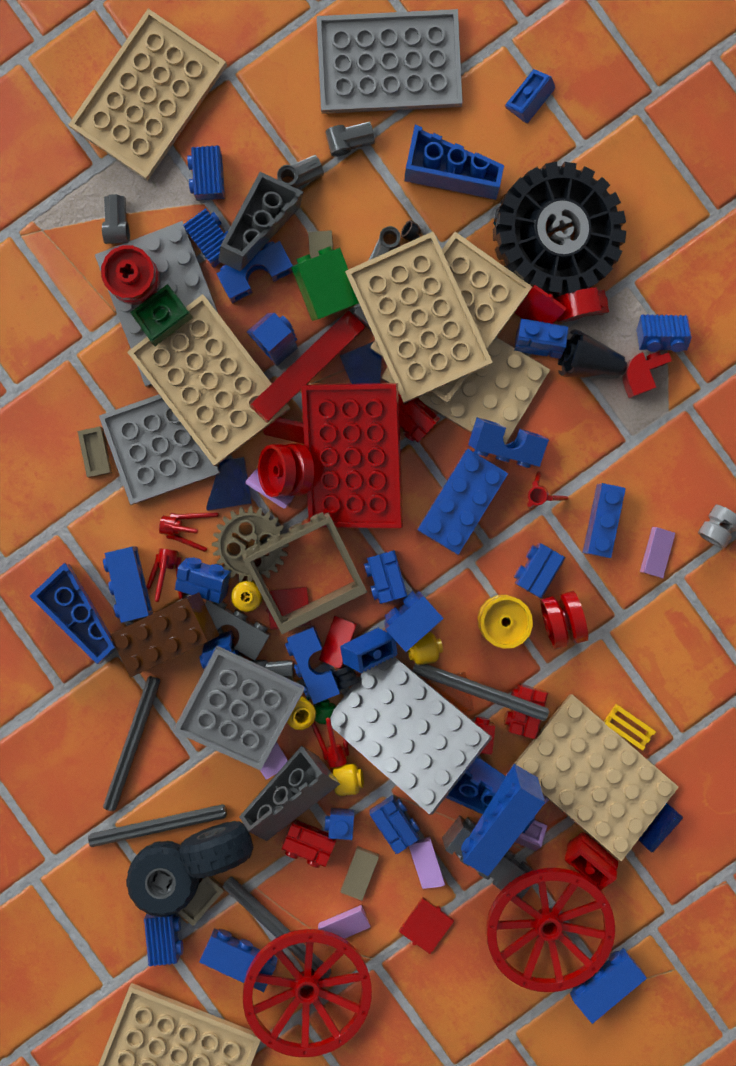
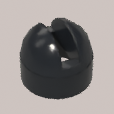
(410, 231)

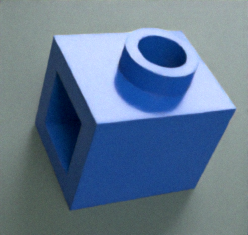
(340, 823)

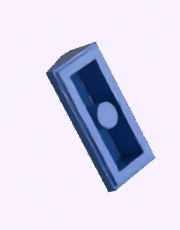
(531, 95)

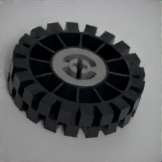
(563, 198)

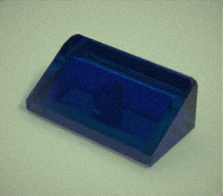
(660, 827)

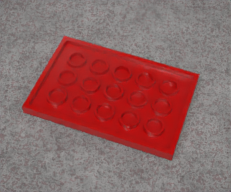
(354, 453)

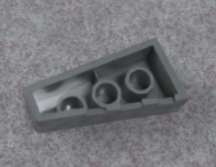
(258, 220)
(289, 794)
(506, 869)

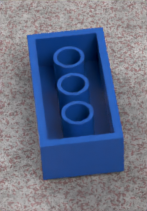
(462, 501)
(411, 620)

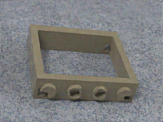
(320, 605)

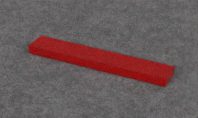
(307, 366)

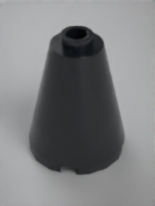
(590, 358)

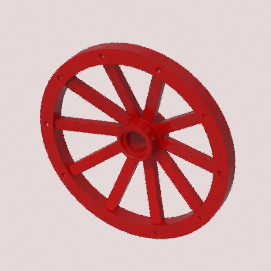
(551, 932)
(307, 996)

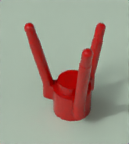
(539, 494)
(172, 525)
(165, 559)
(335, 754)

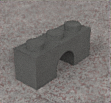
(251, 636)

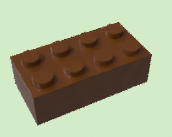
(164, 634)

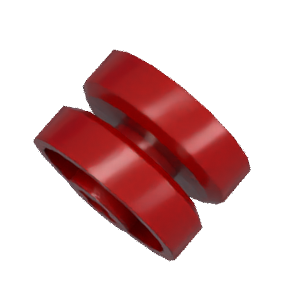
(118, 277)
(285, 470)
(564, 620)

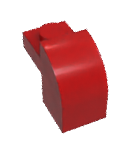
(583, 303)
(638, 375)

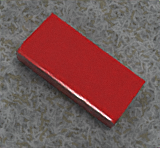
(286, 430)
(339, 634)

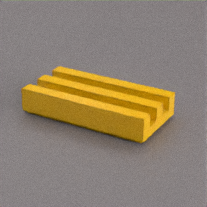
(645, 738)

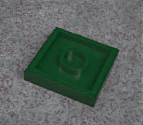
(161, 315)

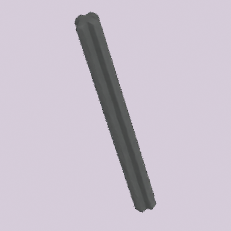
(482, 691)
(131, 743)
(157, 825)
(268, 920)

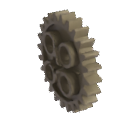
(261, 525)

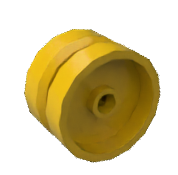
(515, 631)

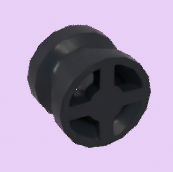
(346, 677)

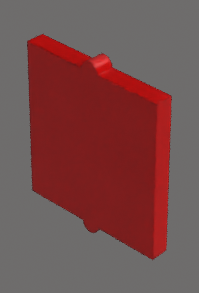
(540, 307)
(287, 602)
(426, 925)

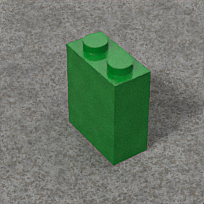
(324, 283)

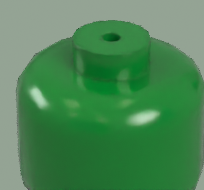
(323, 710)

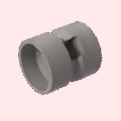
(713, 531)

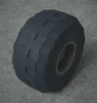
(216, 849)
(159, 880)

